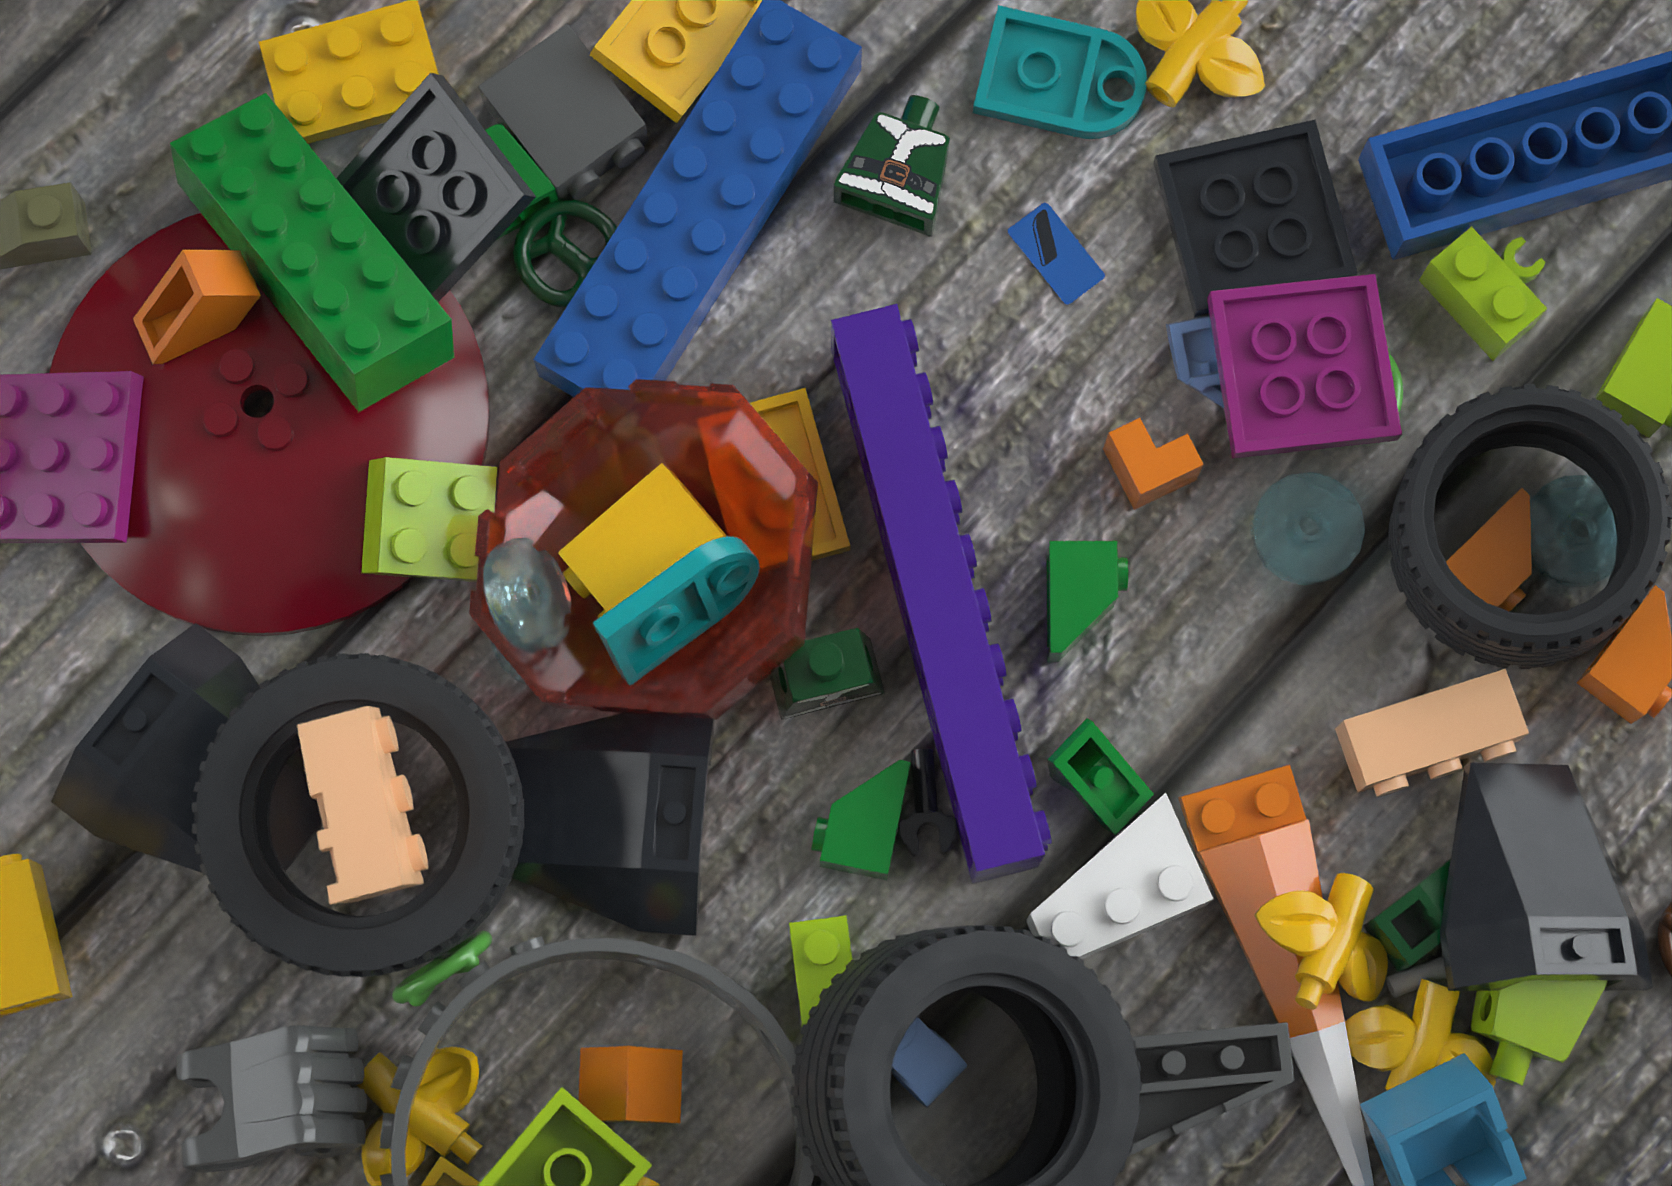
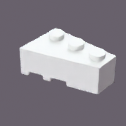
(1126, 888)

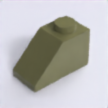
(43, 226)

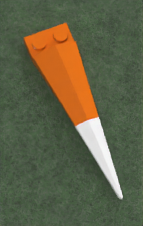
(1252, 849)

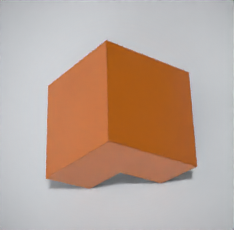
(1147, 470)
(631, 1083)

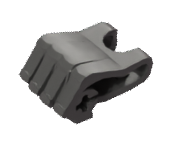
(277, 1095)

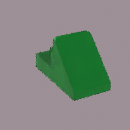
(1099, 777)

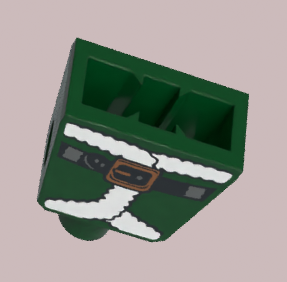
(897, 168)
(827, 674)

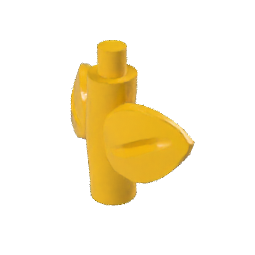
(1198, 46)
(1328, 939)
(1408, 1047)
(443, 1091)

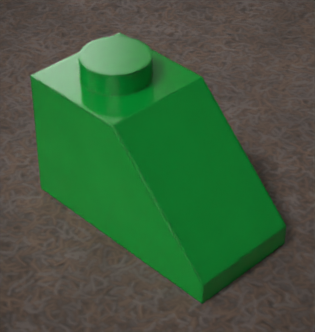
(1080, 590)
(864, 825)

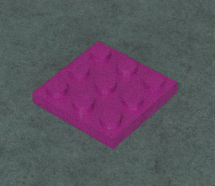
(1304, 366)
(67, 456)

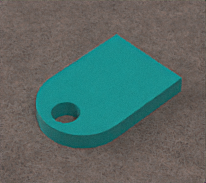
(1054, 75)
(677, 606)

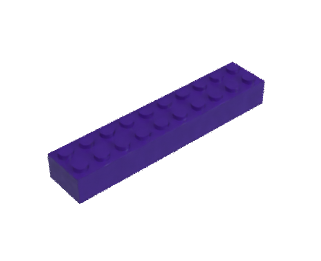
(936, 595)

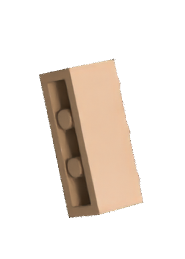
(1432, 733)

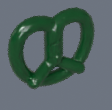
(558, 245)

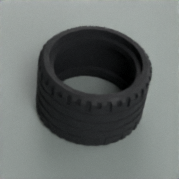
(1590, 439)

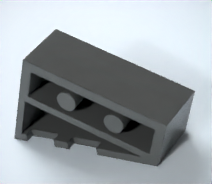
(1205, 1075)

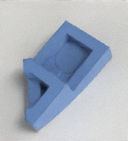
(1195, 356)

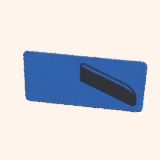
(1056, 253)

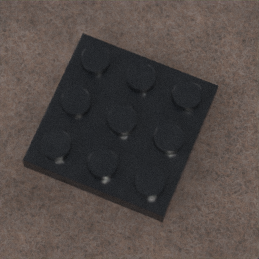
(436, 185)
(1254, 212)

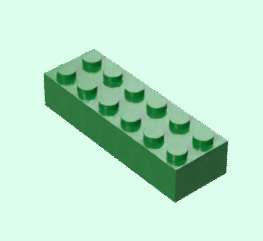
(313, 251)

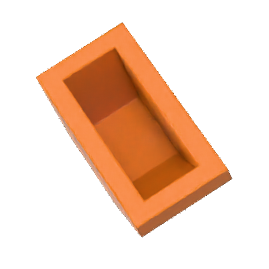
(196, 302)
(1498, 555)
(1635, 662)

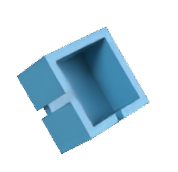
(1435, 1125)

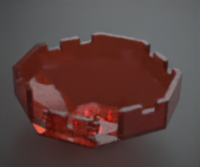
(736, 472)

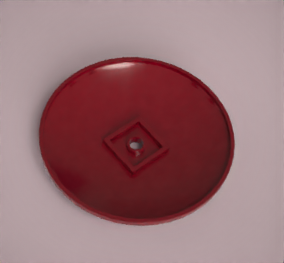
(266, 514)

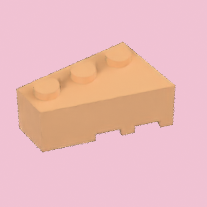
(361, 804)

